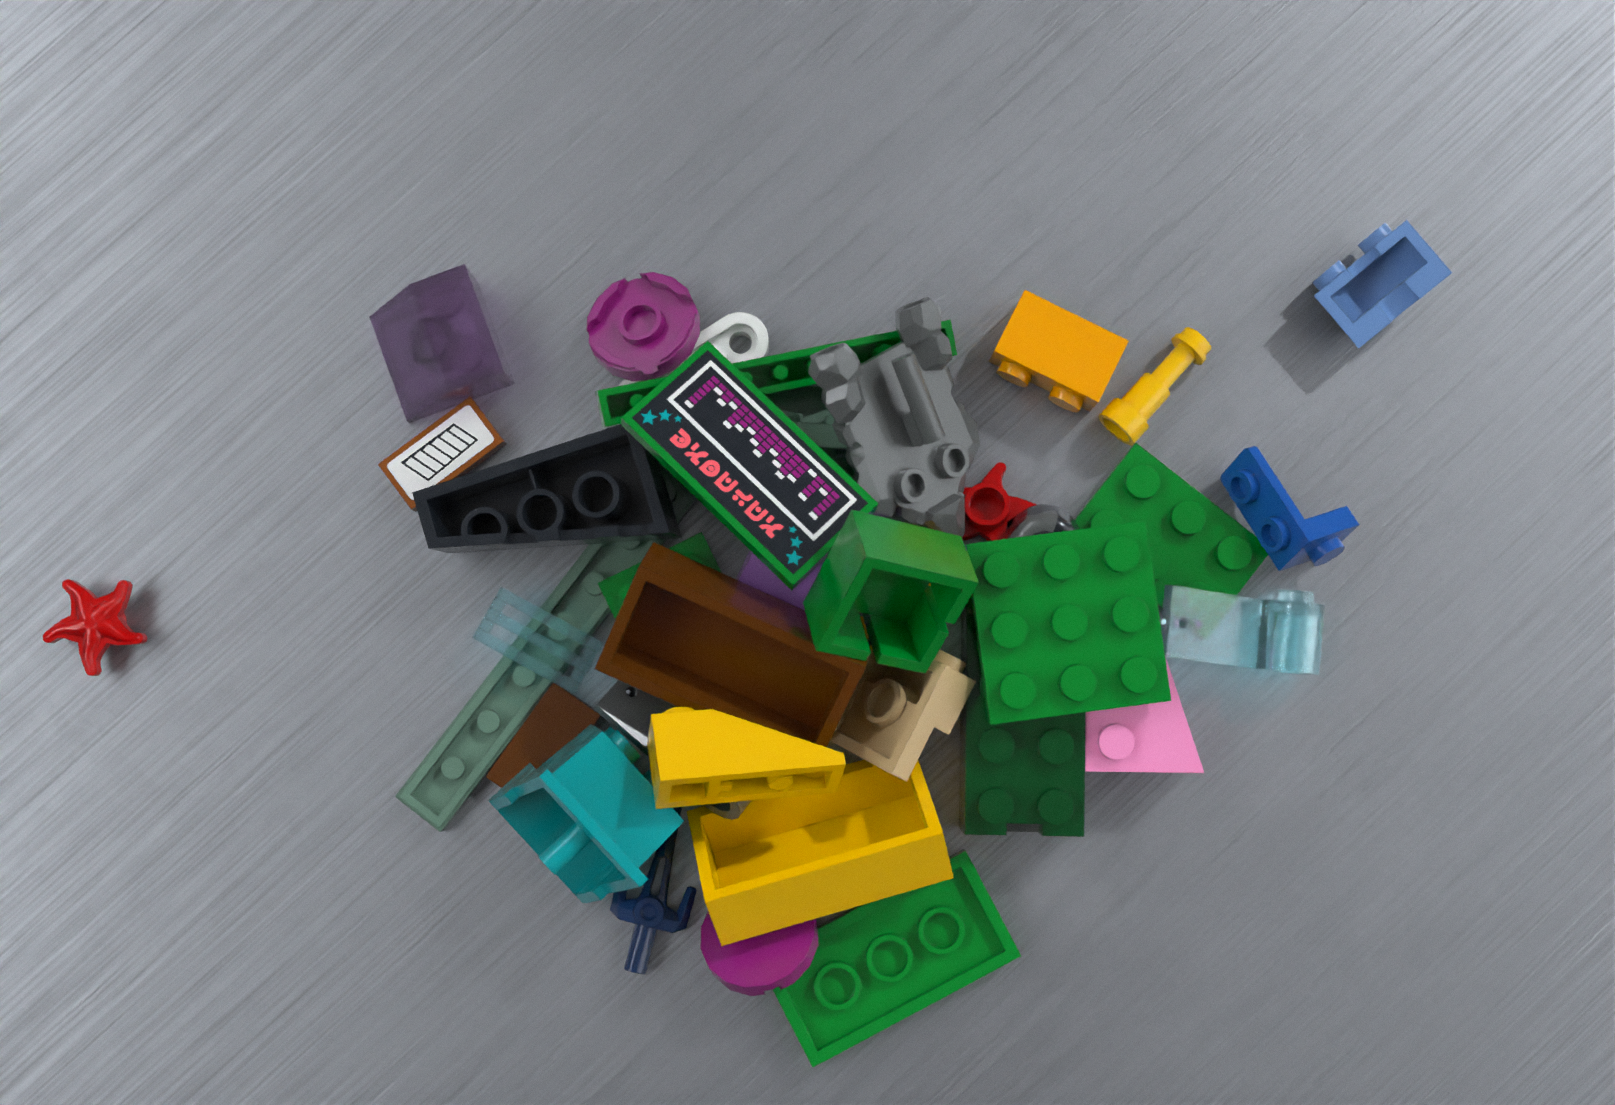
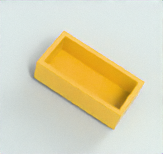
(818, 852)

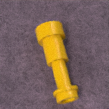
(1128, 416)

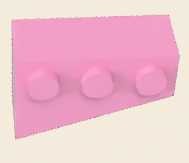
(1141, 738)

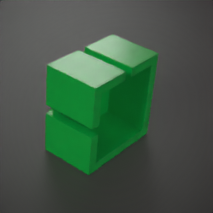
(885, 573)

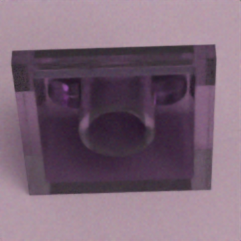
(440, 343)

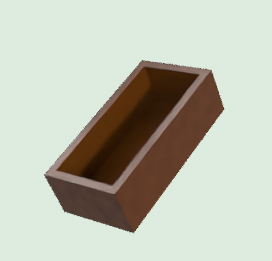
(726, 649)

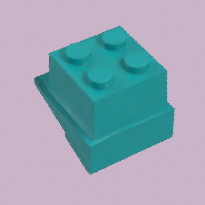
(589, 814)

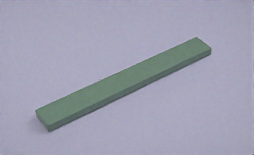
(511, 690)

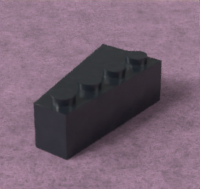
(560, 496)

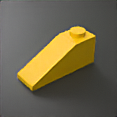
(725, 759)

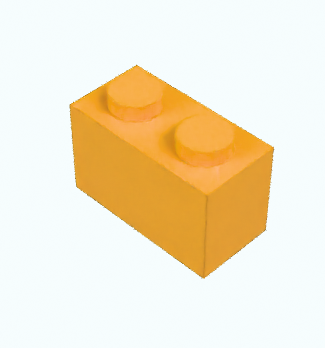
(1057, 353)

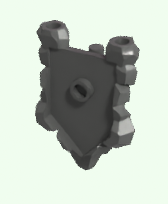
(902, 422)

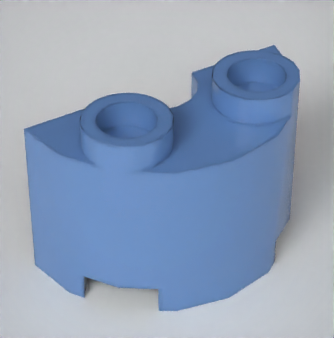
(1381, 283)

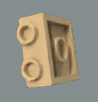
(899, 709)

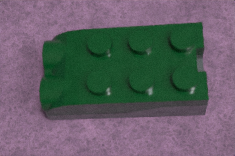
(1017, 771)

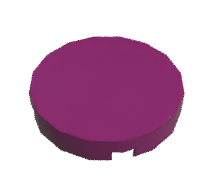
(643, 327)
(762, 960)

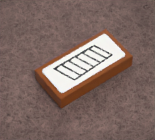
(443, 451)

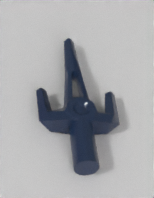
(650, 910)

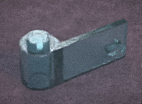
(1244, 630)

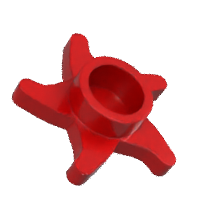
(990, 507)
(95, 623)

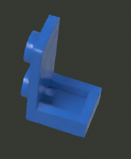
(1276, 519)

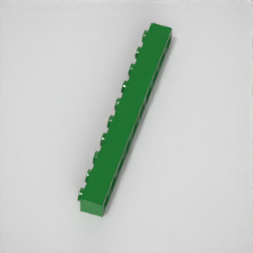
(767, 373)

